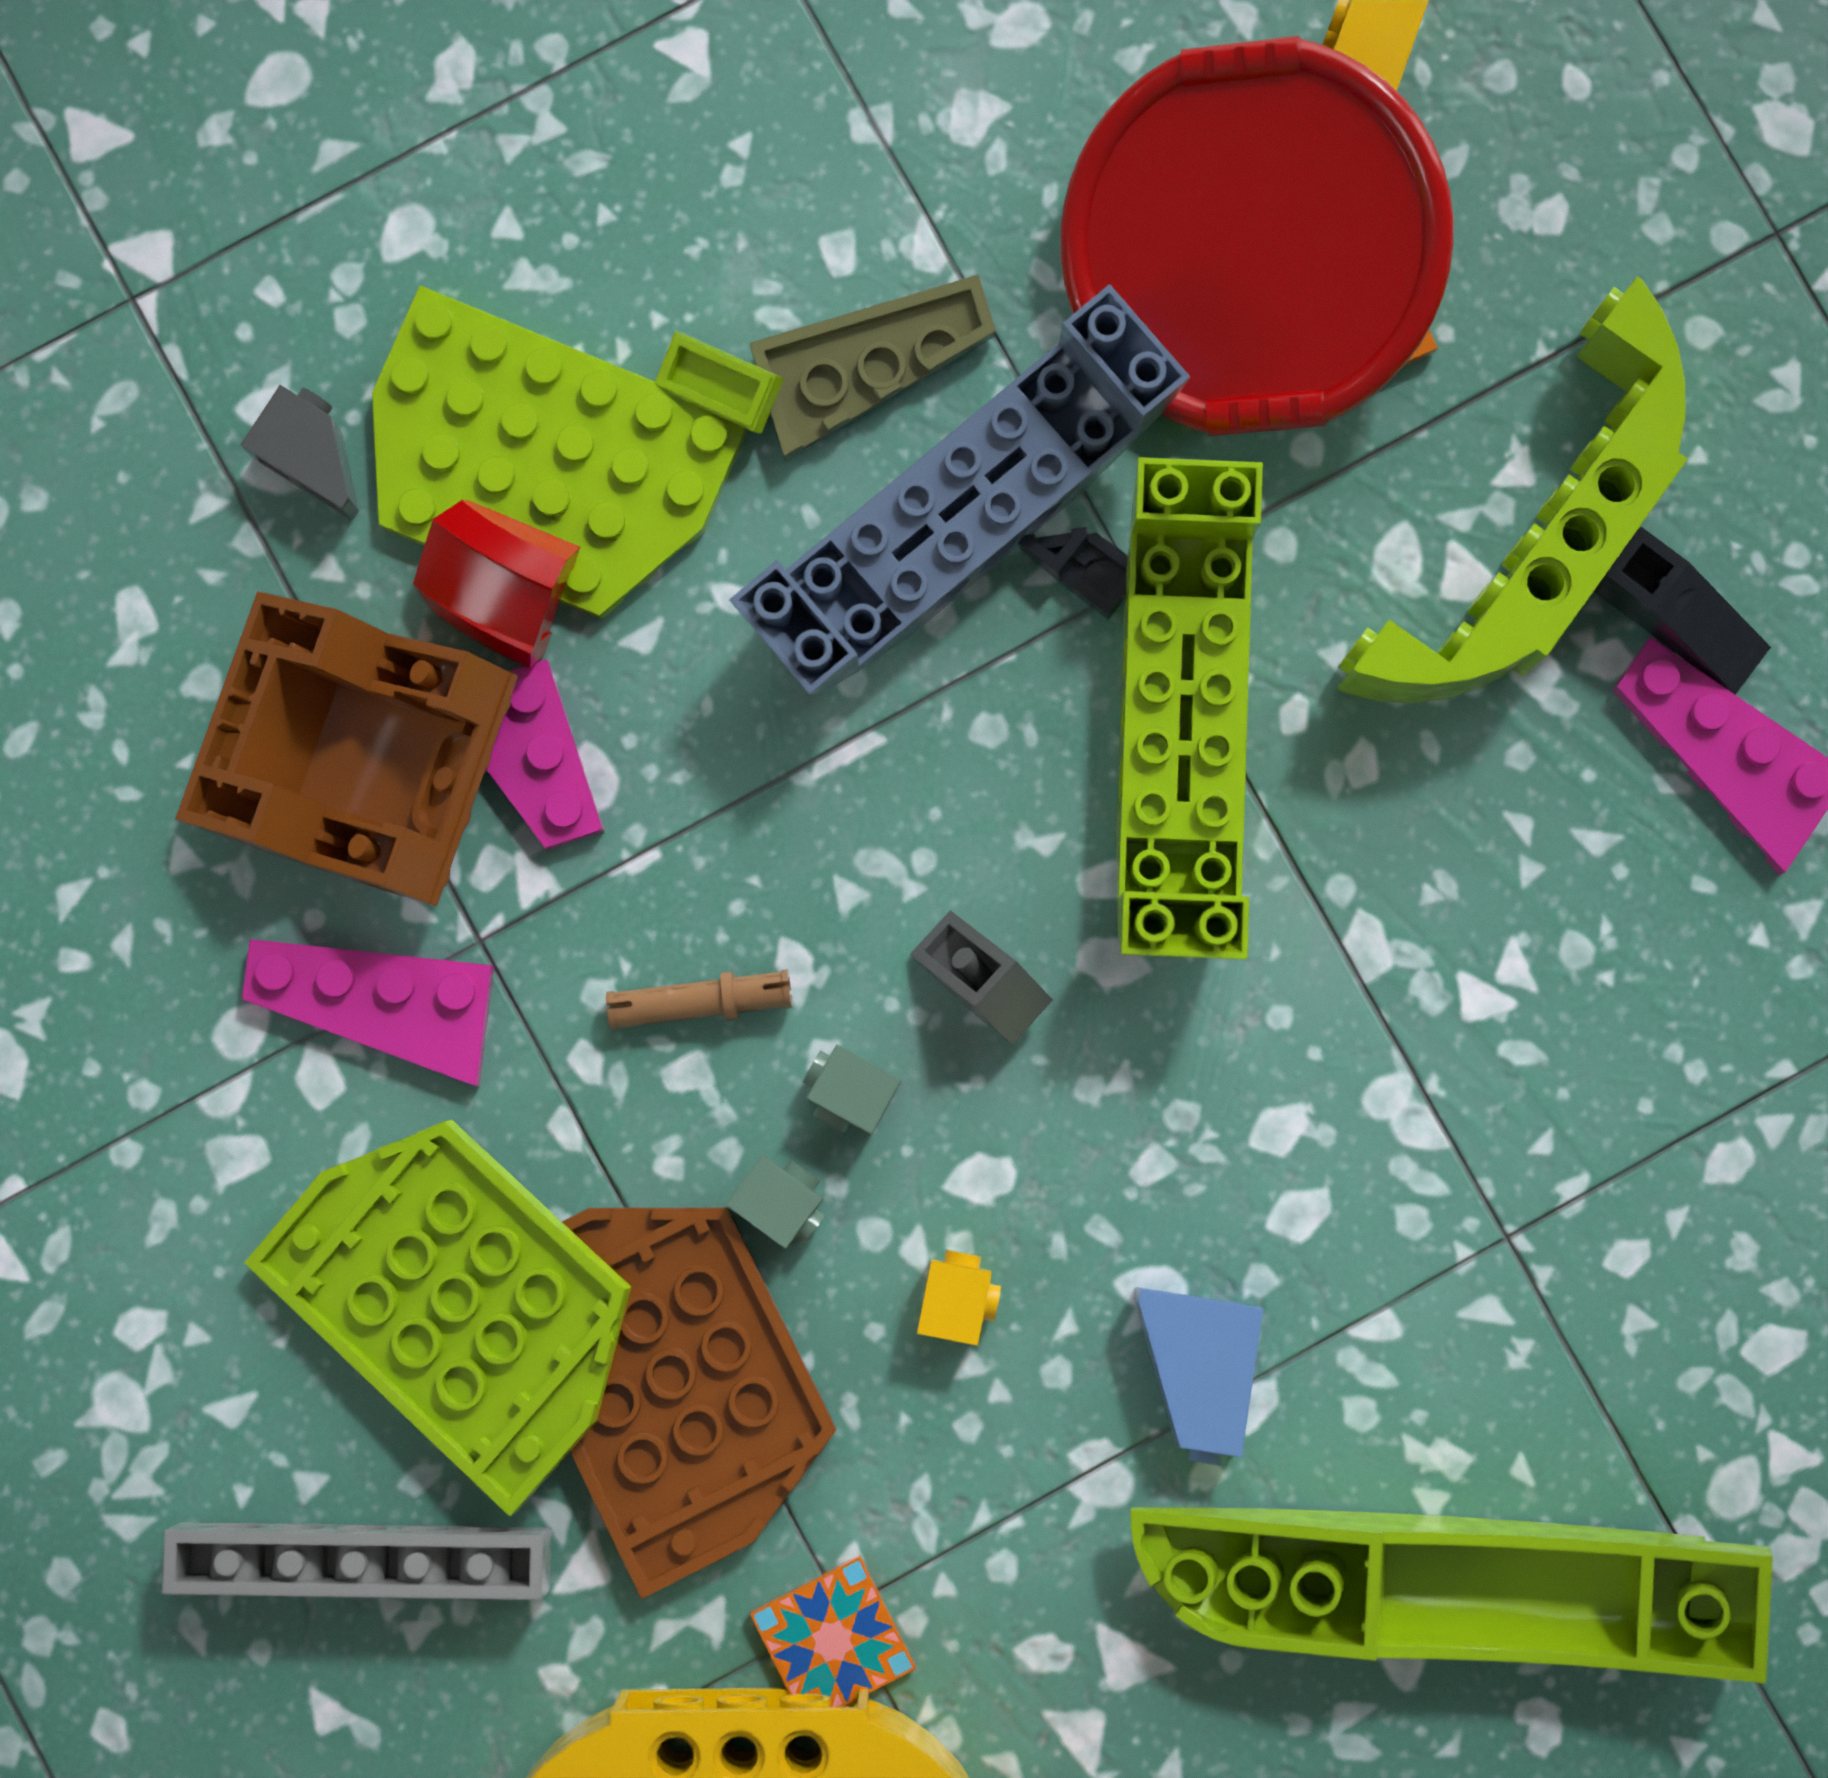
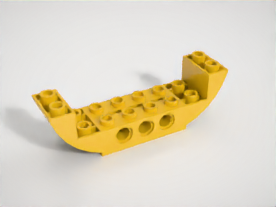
(853, 1739)

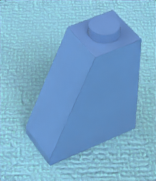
(1203, 1368)

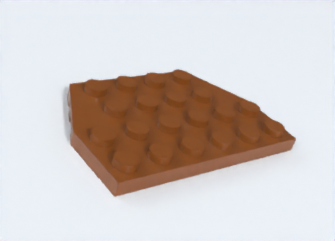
(703, 1395)

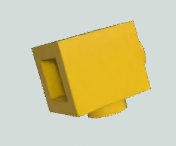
(957, 1298)

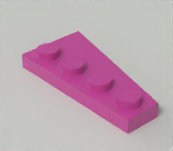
(1745, 760)
(394, 1003)

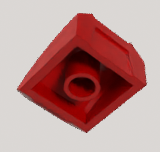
(494, 578)

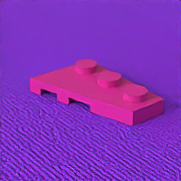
(540, 762)

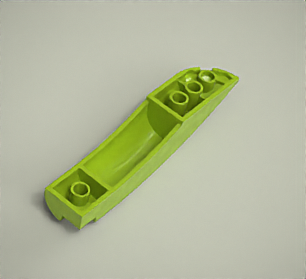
(1461, 1589)

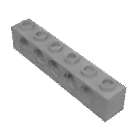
(357, 1560)

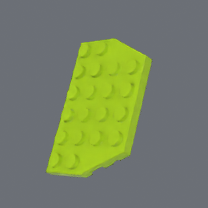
(546, 440)
(454, 1302)

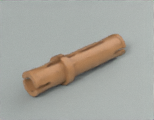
(700, 999)

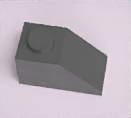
(305, 447)
(982, 977)

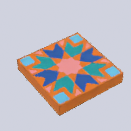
(833, 1635)

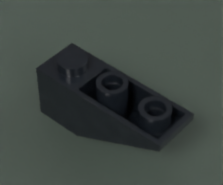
(1682, 610)

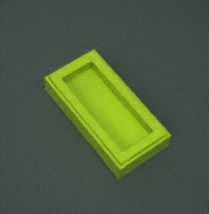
(718, 382)

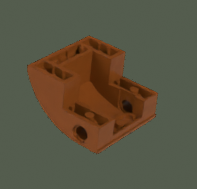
(347, 747)

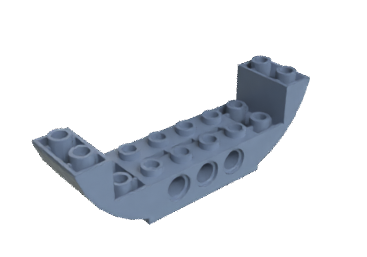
(966, 499)

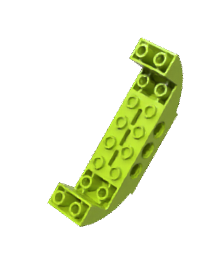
(1627, 464)
(1186, 709)

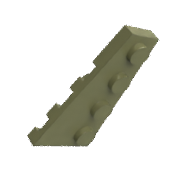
(867, 357)

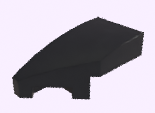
(1084, 565)

